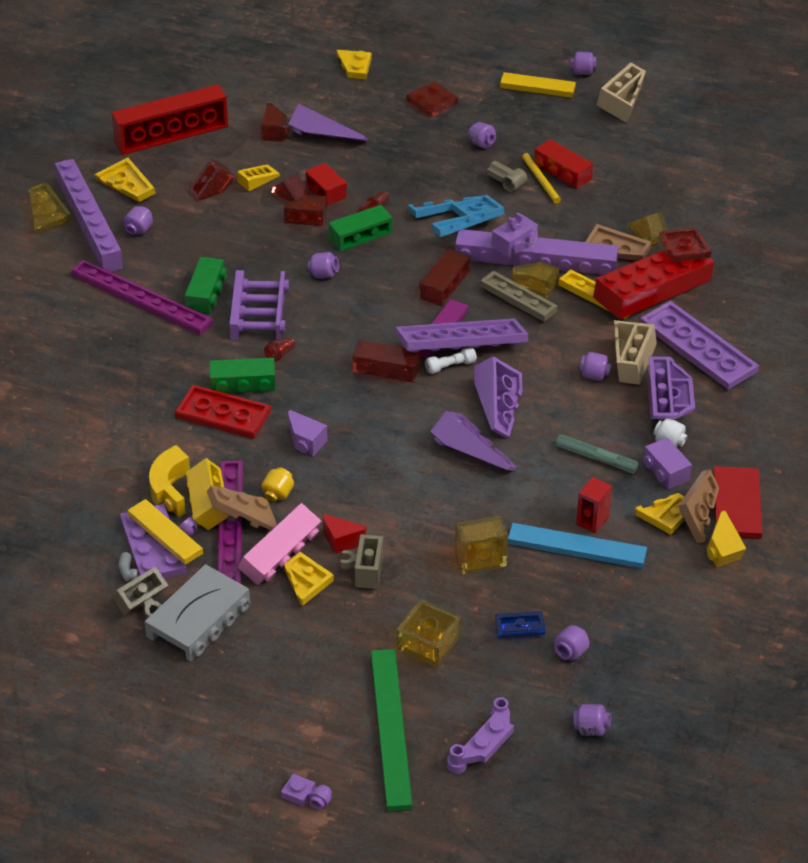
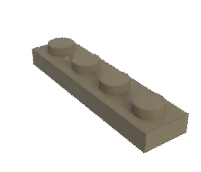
(518, 296)

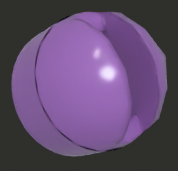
(189, 526)

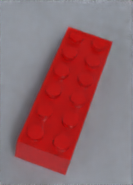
(170, 119)
(649, 282)

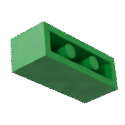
(360, 227)
(205, 285)
(242, 375)

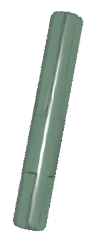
(597, 453)

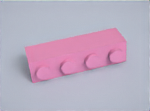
(279, 544)

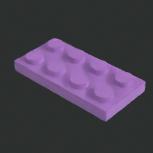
(148, 551)

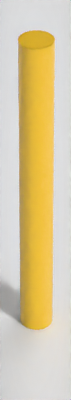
(541, 178)

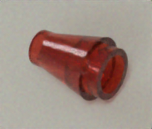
(279, 348)

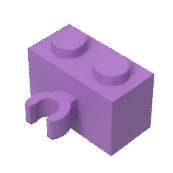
(514, 235)

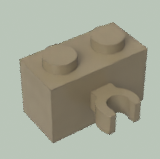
(366, 561)
(140, 593)

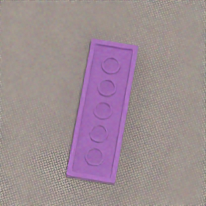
(461, 334)
(700, 345)

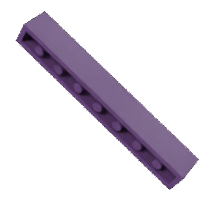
(89, 215)
(564, 254)

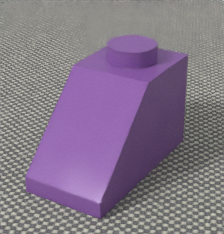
(306, 433)

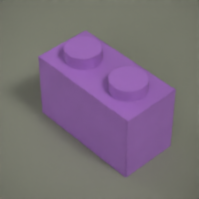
(667, 463)

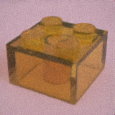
(481, 544)
(428, 632)

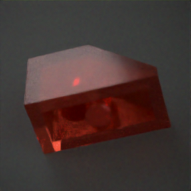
(274, 124)
(211, 181)
(306, 211)

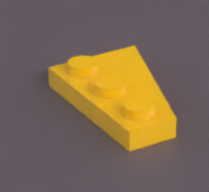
(127, 180)

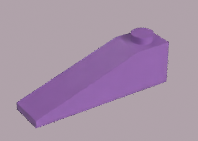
(313, 123)
(498, 391)
(464, 436)

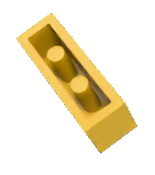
(199, 480)

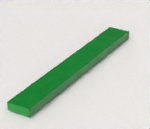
(391, 731)

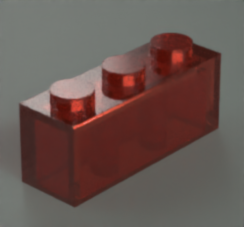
(444, 277)
(386, 361)

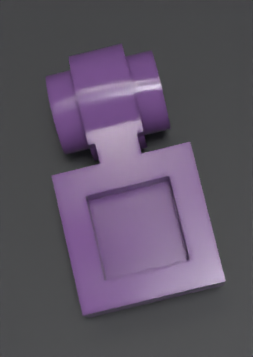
(301, 790)

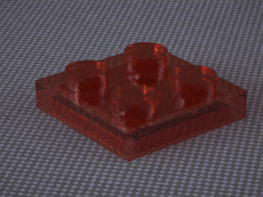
(432, 99)
(684, 244)

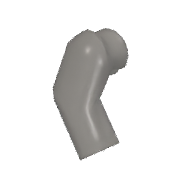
(124, 567)

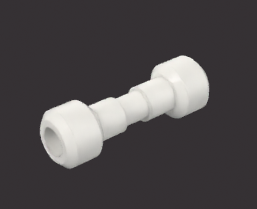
(466, 356)

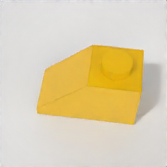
(725, 543)

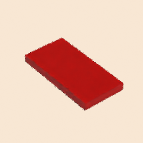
(223, 411)
(740, 499)

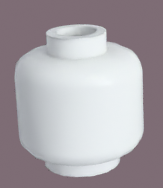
(672, 430)

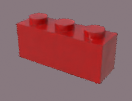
(563, 163)

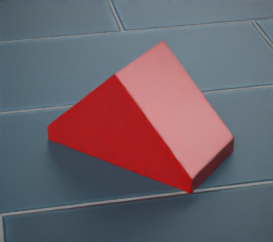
(342, 533)

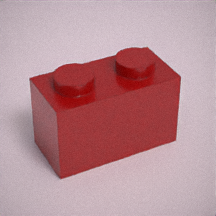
(325, 182)
(593, 505)

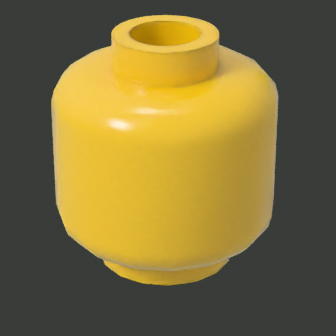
(277, 484)

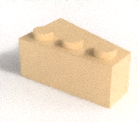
(622, 92)
(633, 347)

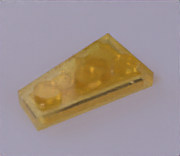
(47, 207)

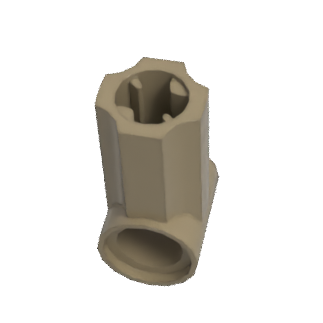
(510, 178)

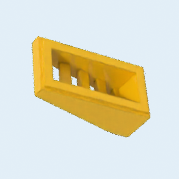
(256, 176)

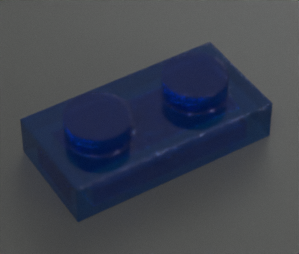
(520, 624)

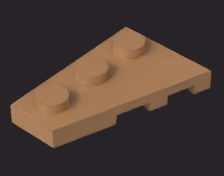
(628, 246)
(241, 504)
(697, 504)

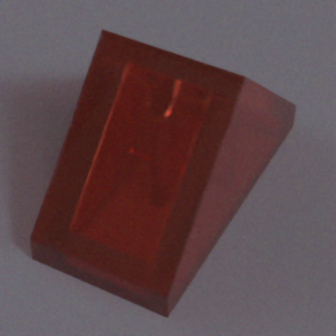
(291, 188)

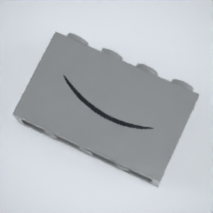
(199, 611)

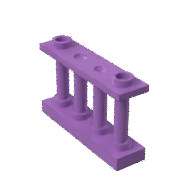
(240, 297)

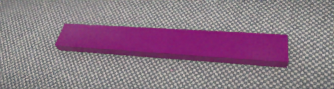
(142, 297)
(231, 528)

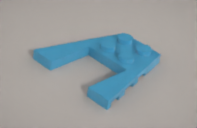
(471, 212)

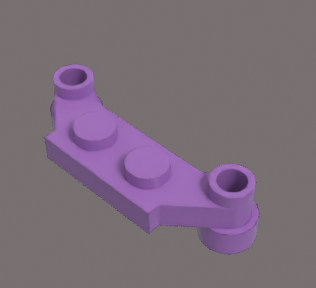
(485, 741)

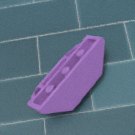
(669, 389)

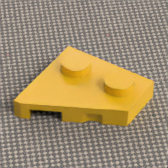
(355, 63)
(663, 513)
(306, 577)

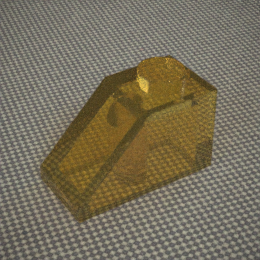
(649, 227)
(537, 277)

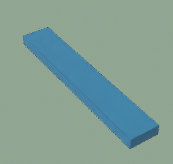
(577, 545)

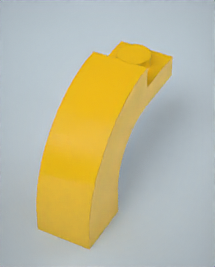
(163, 473)

